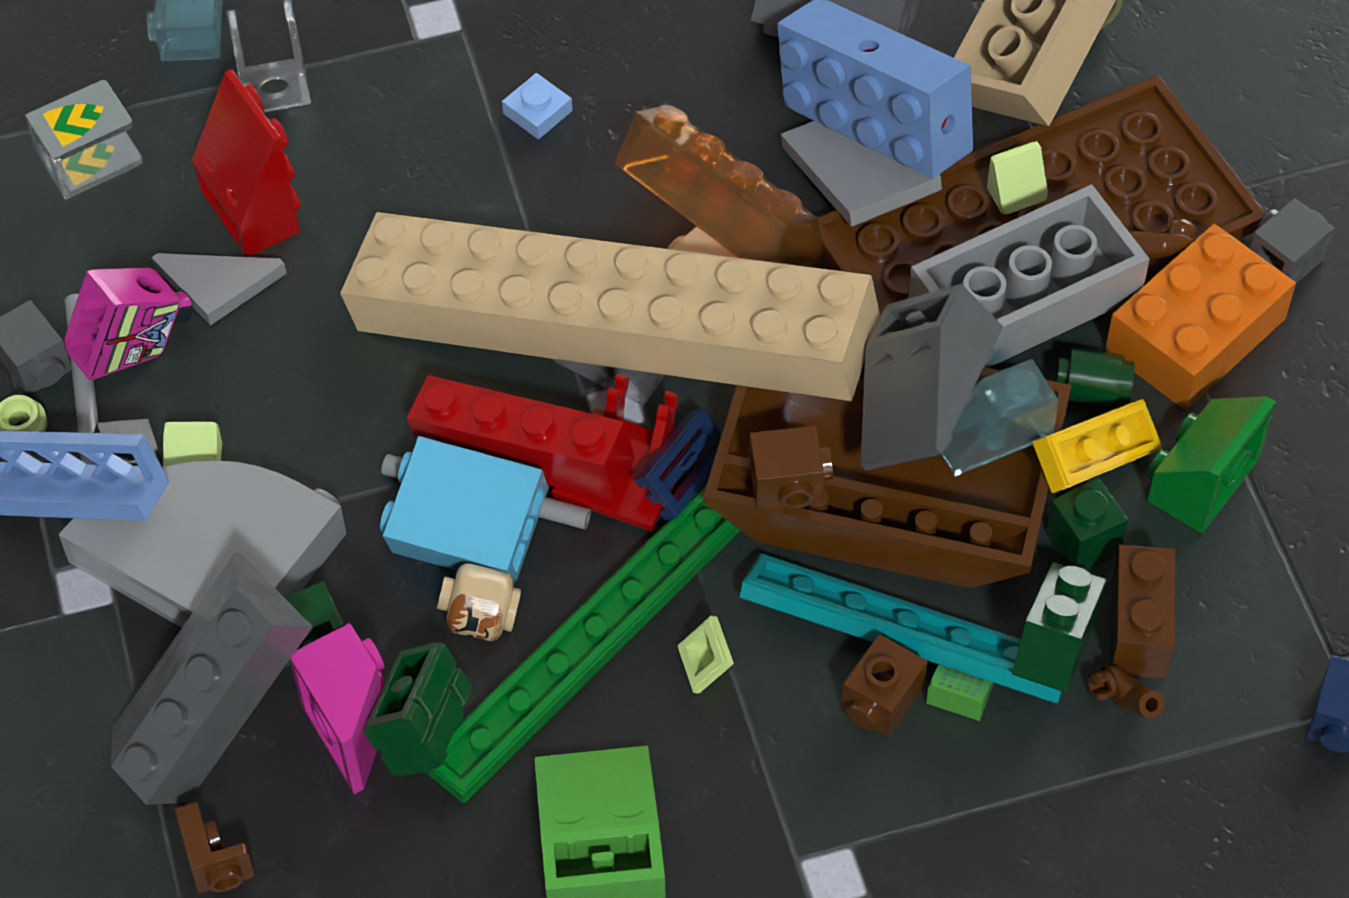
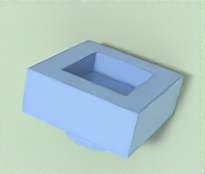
(537, 106)

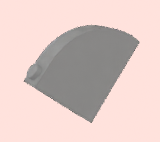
(197, 528)

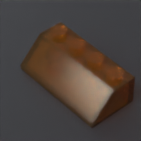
(718, 190)

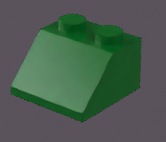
(1210, 459)

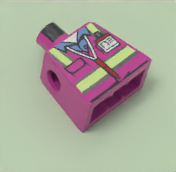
(122, 319)

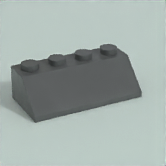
(205, 685)

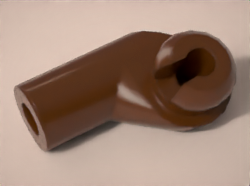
(1125, 691)

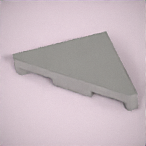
(218, 282)

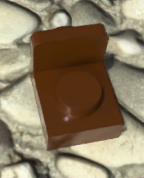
(210, 864)

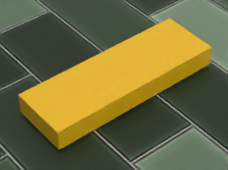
(1097, 445)

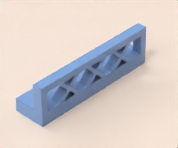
(75, 488)

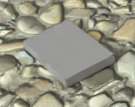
(854, 176)

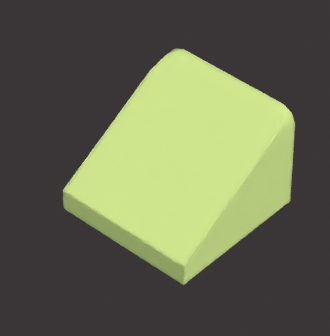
(1017, 178)
(191, 442)

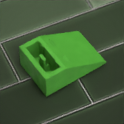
(600, 825)

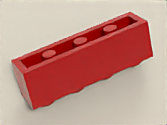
(568, 445)

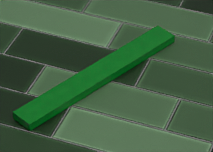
(581, 647)

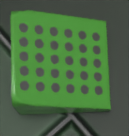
(958, 692)

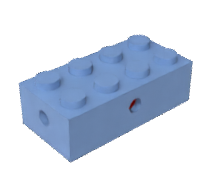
(876, 86)

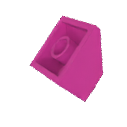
(337, 689)

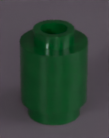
(1096, 377)

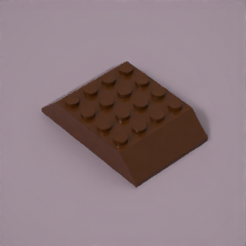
(891, 517)

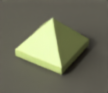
(705, 654)

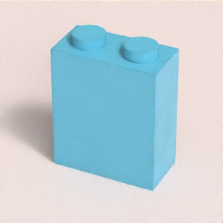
(463, 508)

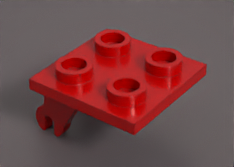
(631, 503)

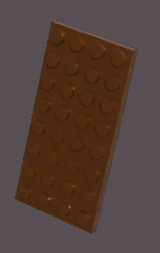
(1130, 146)

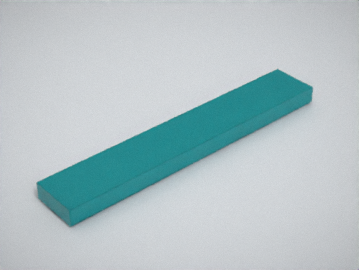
(871, 613)

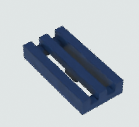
(650, 474)

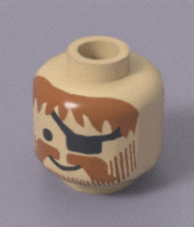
(479, 602)

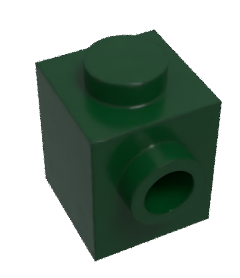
(1086, 524)

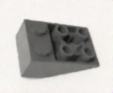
(922, 374)

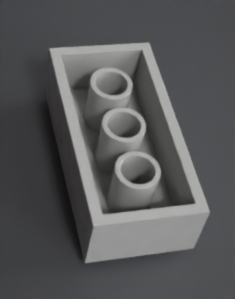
(1043, 270)

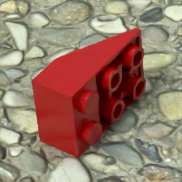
(246, 170)

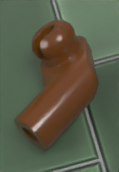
(1169, 244)

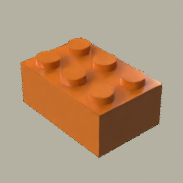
(1200, 316)

